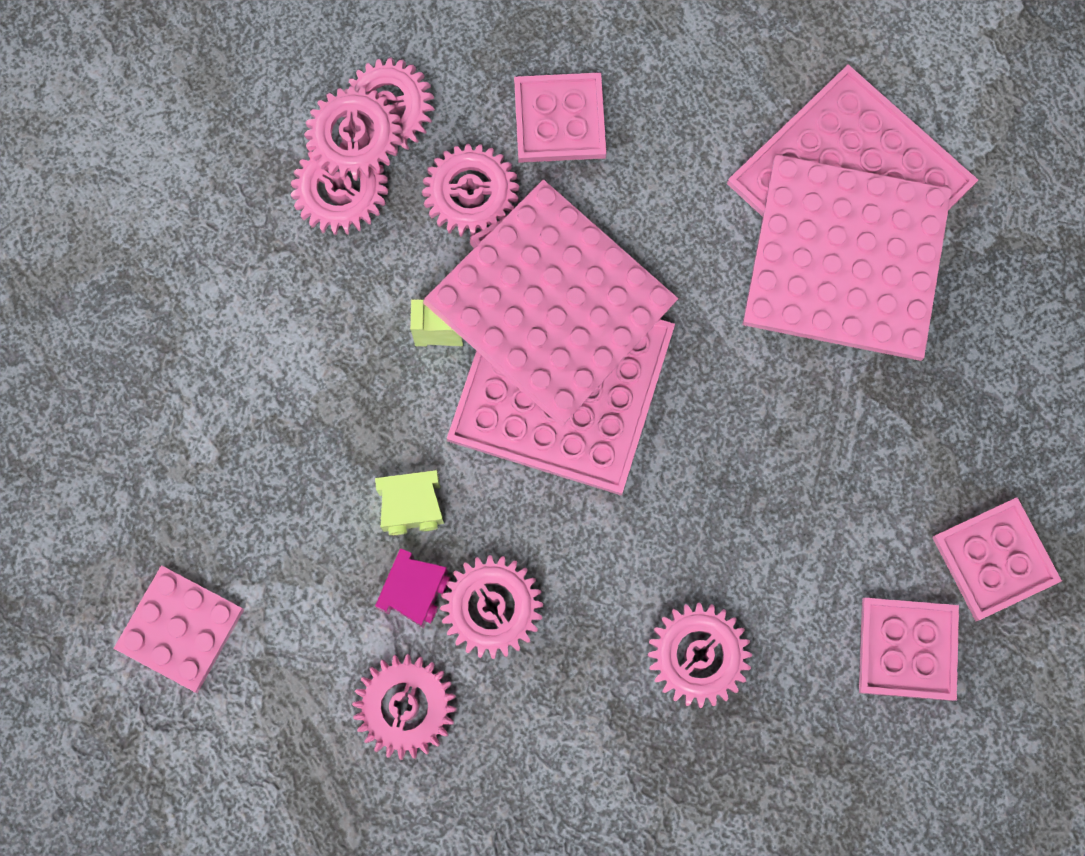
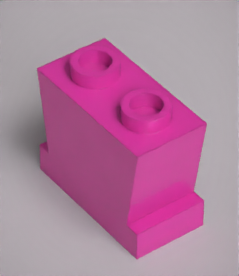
(413, 588)

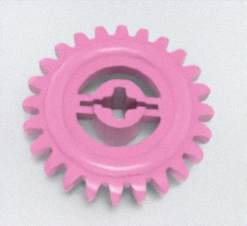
(413, 99)
(359, 155)
(351, 204)
(471, 217)
(508, 632)
(678, 677)
(394, 737)

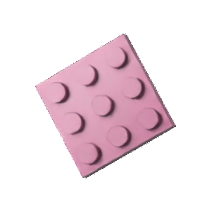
(560, 117)
(996, 559)
(179, 629)
(909, 649)

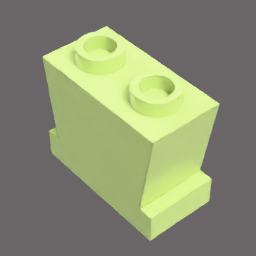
(429, 328)
(409, 502)

